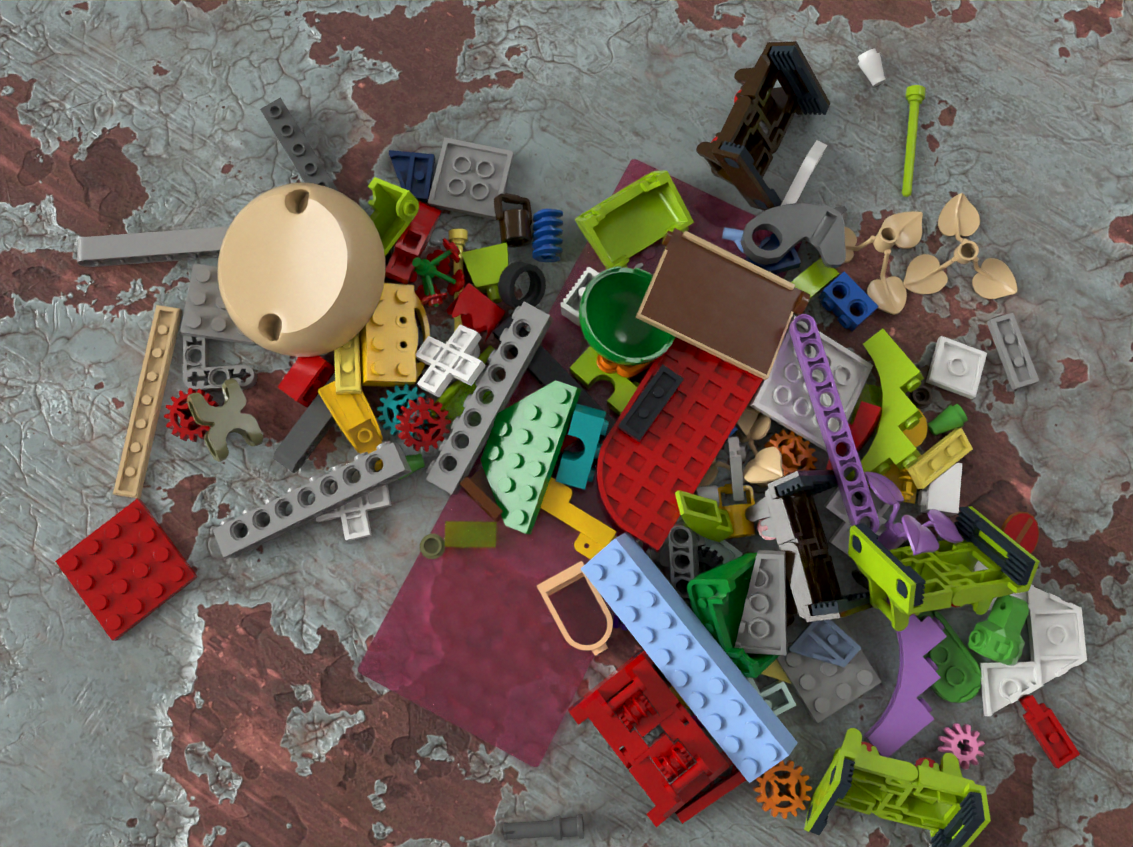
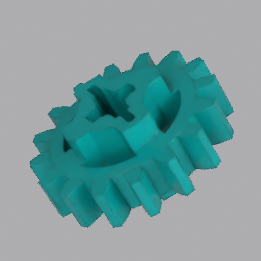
(395, 407)

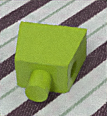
(485, 268)

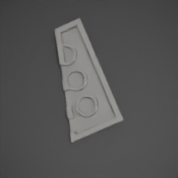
(765, 609)

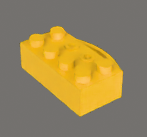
(381, 356)

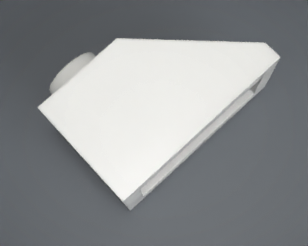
(943, 492)

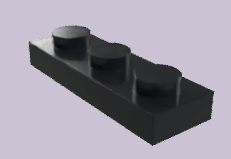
(650, 403)

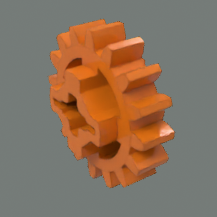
(794, 452)
(775, 797)

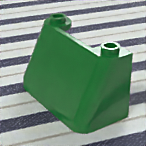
(719, 604)

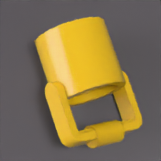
(740, 525)

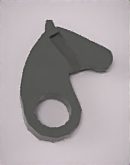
(797, 222)

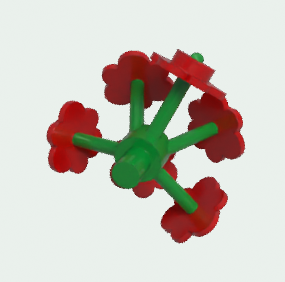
(437, 266)

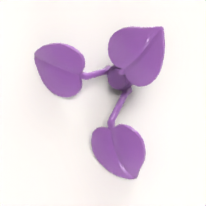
(919, 535)

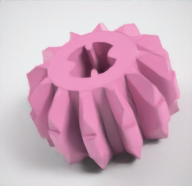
(967, 738)

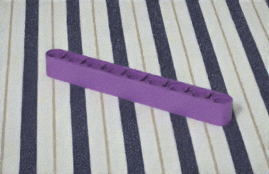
(835, 411)

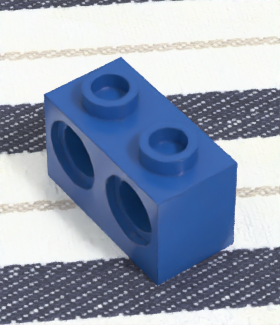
(852, 298)

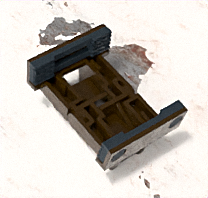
(761, 120)
(793, 520)

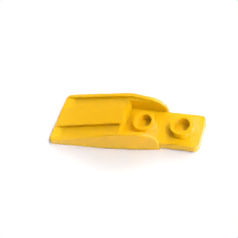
(354, 419)

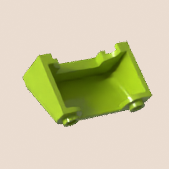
(393, 210)
(634, 218)

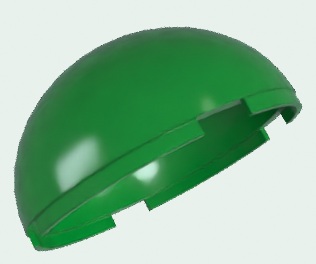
(610, 319)

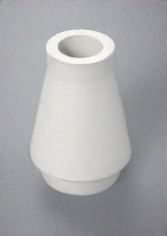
(871, 65)

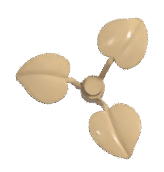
(960, 219)
(898, 229)
(763, 468)

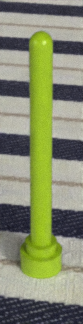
(914, 95)

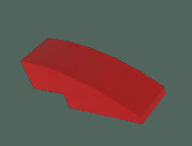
(862, 428)

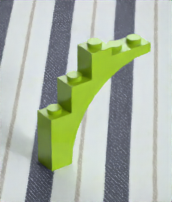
(898, 412)

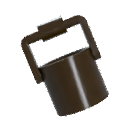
(514, 223)

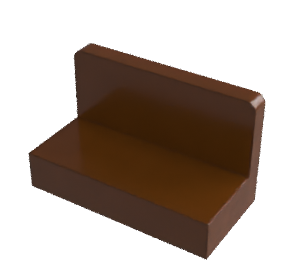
(480, 492)

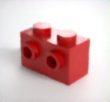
(306, 378)

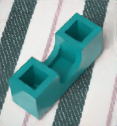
(577, 467)

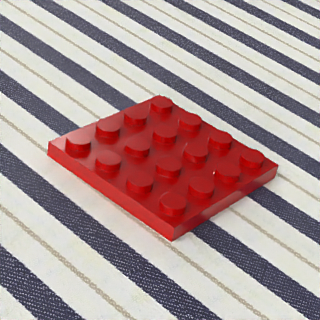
(126, 569)

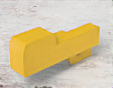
(591, 530)

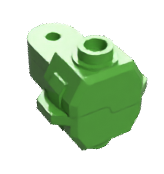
(1000, 634)

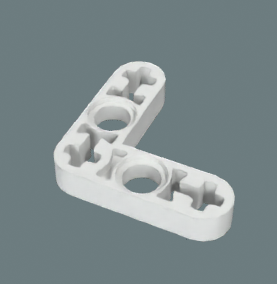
(804, 173)

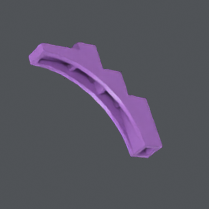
(906, 713)

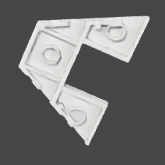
(1054, 644)

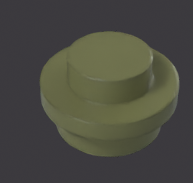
(432, 546)

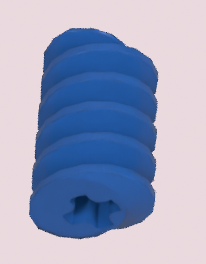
(545, 235)

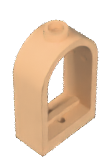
(559, 582)

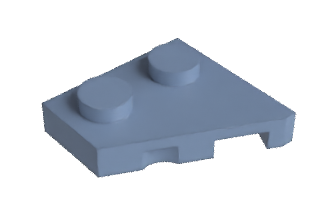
(825, 642)

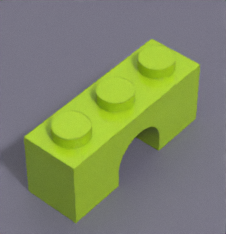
(587, 372)

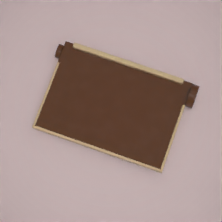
(720, 302)

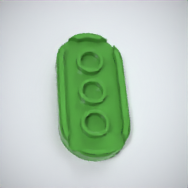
(954, 666)

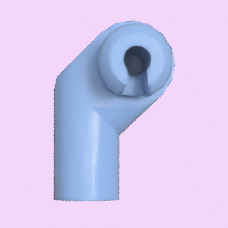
(733, 235)

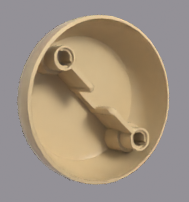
(301, 269)

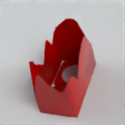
(476, 310)

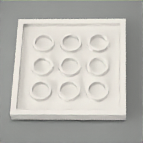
(785, 393)

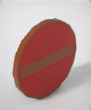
(1022, 529)

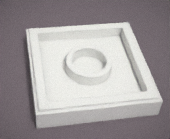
(956, 367)

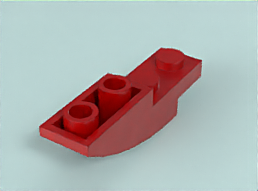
(412, 243)

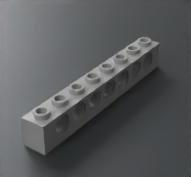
(478, 435)
(230, 532)

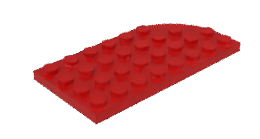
(677, 450)

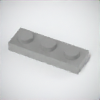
(1013, 351)

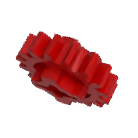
(433, 424)
(188, 425)

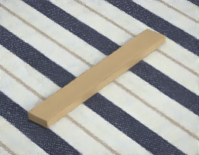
(147, 402)

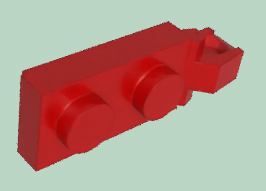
(1048, 732)

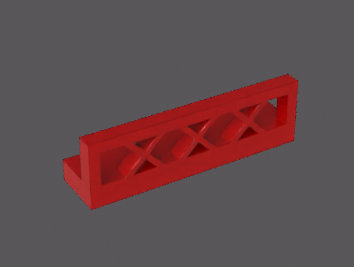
(710, 795)

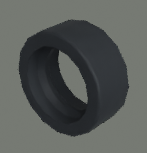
(509, 277)

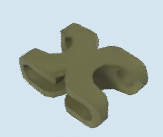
(225, 419)

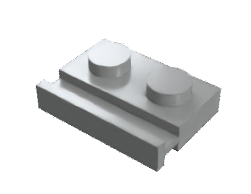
(736, 457)

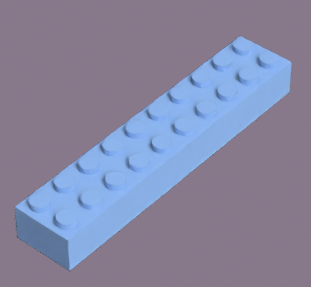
(689, 657)

